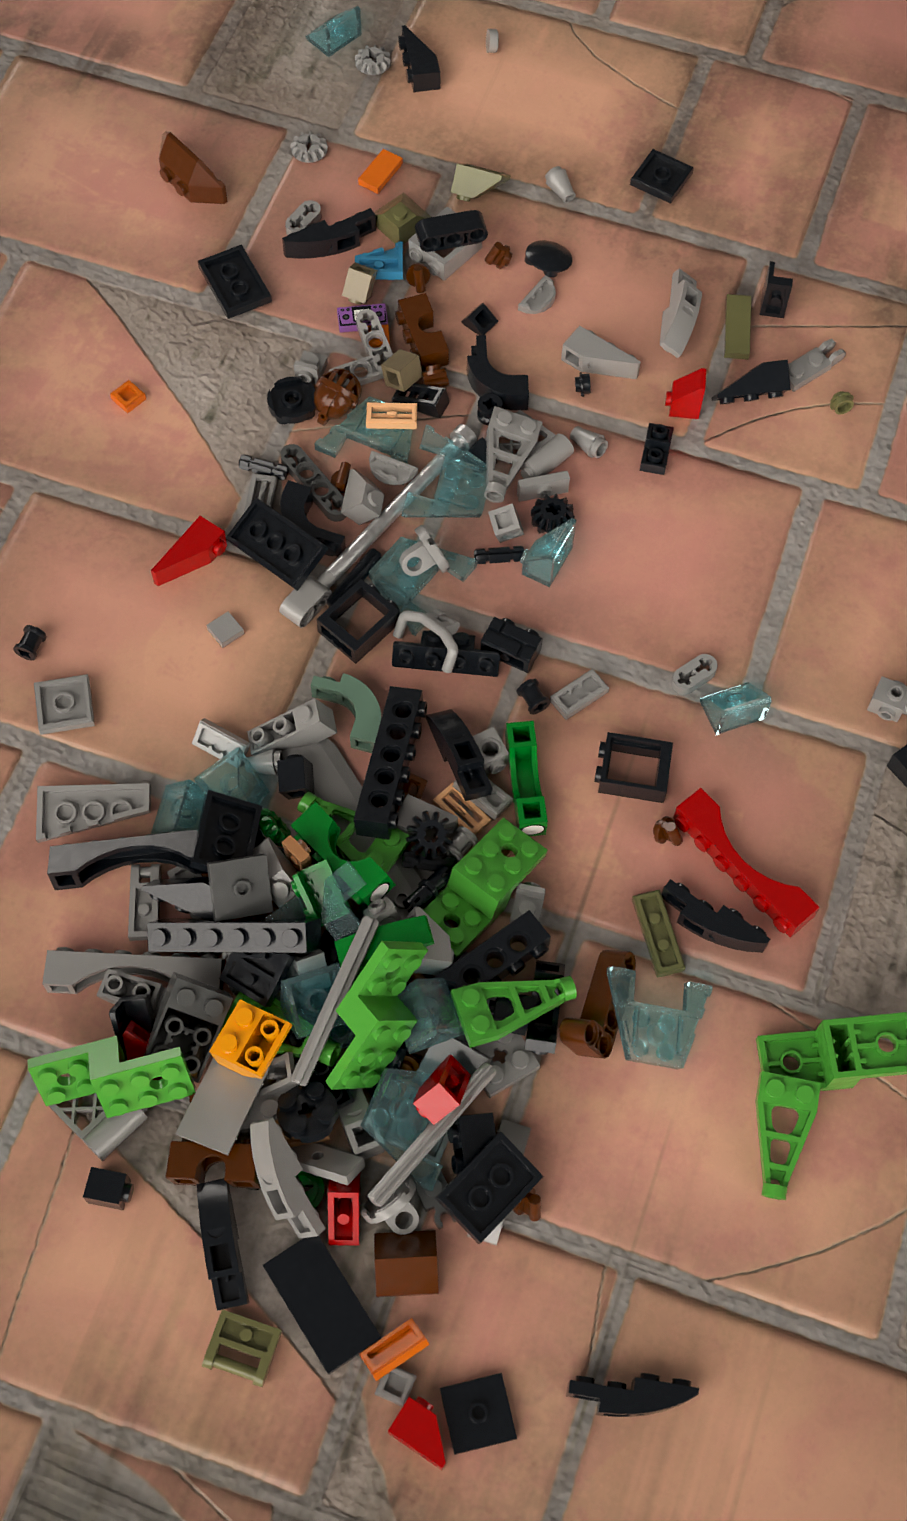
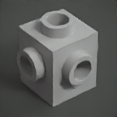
(889, 699)

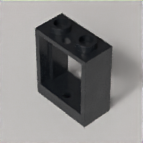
(345, 642)
(635, 746)

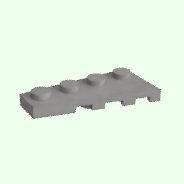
(82, 807)

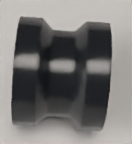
(485, 401)

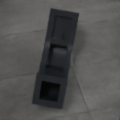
(485, 379)
(295, 505)
(542, 1031)

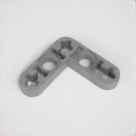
(372, 361)

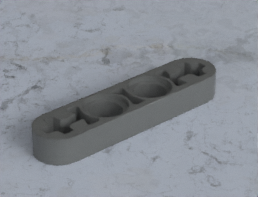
(316, 481)

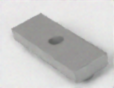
(329, 1162)

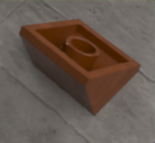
(406, 1264)

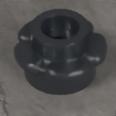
(582, 384)

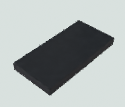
(277, 543)
(322, 1302)

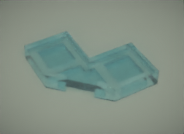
(337, 890)

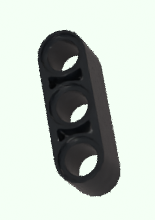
(451, 230)

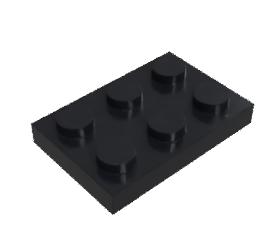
(234, 281)
(225, 829)
(489, 1187)

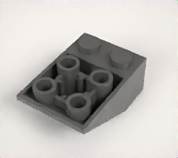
(189, 1019)

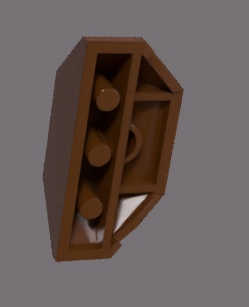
(189, 173)

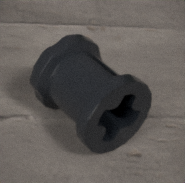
(30, 642)
(533, 696)

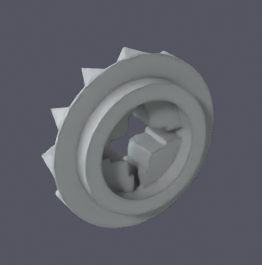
(367, 65)
(316, 152)

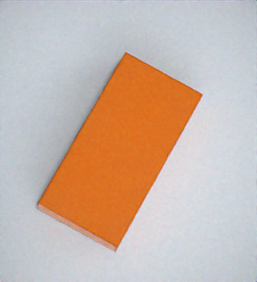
(380, 171)
(394, 1349)

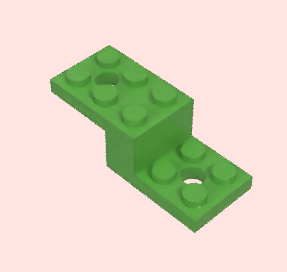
(484, 883)
(376, 1015)
(839, 1050)
(104, 1070)

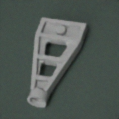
(513, 427)

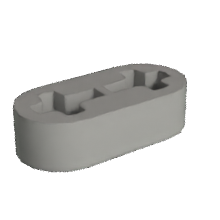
(301, 219)
(697, 678)

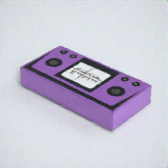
(348, 315)

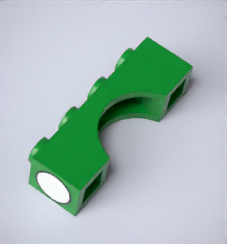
(524, 777)
(321, 834)

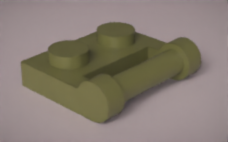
(246, 1337)

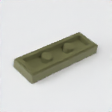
(737, 326)
(658, 933)

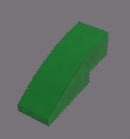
(407, 930)

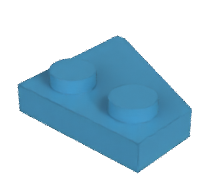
(388, 262)

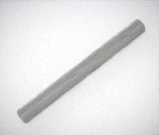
(339, 989)
(428, 1139)

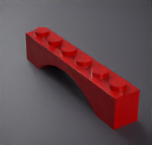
(783, 903)

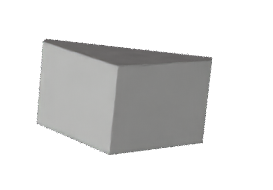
(279, 1075)

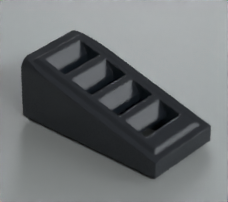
(436, 402)

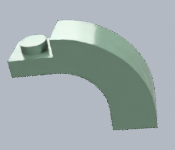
(359, 700)

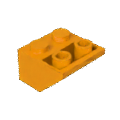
(249, 1040)

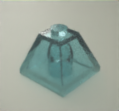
(549, 553)
(233, 777)

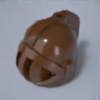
(333, 399)

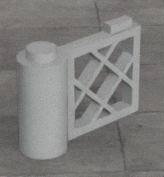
(546, 453)
(103, 1133)

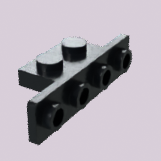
(432, 653)

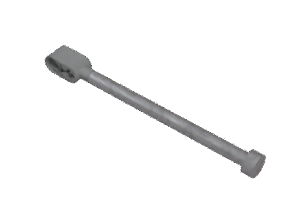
(311, 597)

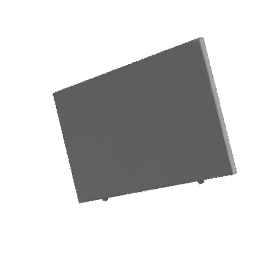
(219, 1108)

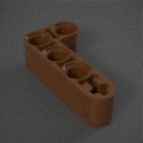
(598, 1026)

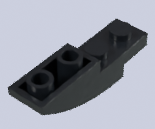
(327, 240)
(461, 752)
(722, 928)
(221, 1244)
(645, 1397)

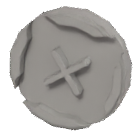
(426, 551)
(396, 1204)

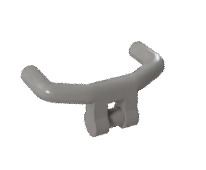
(439, 624)

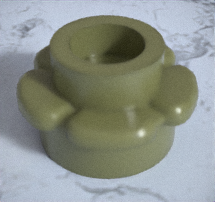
(842, 402)

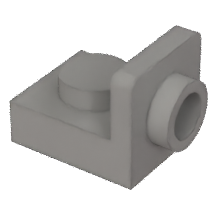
(310, 367)
(528, 897)
(383, 911)

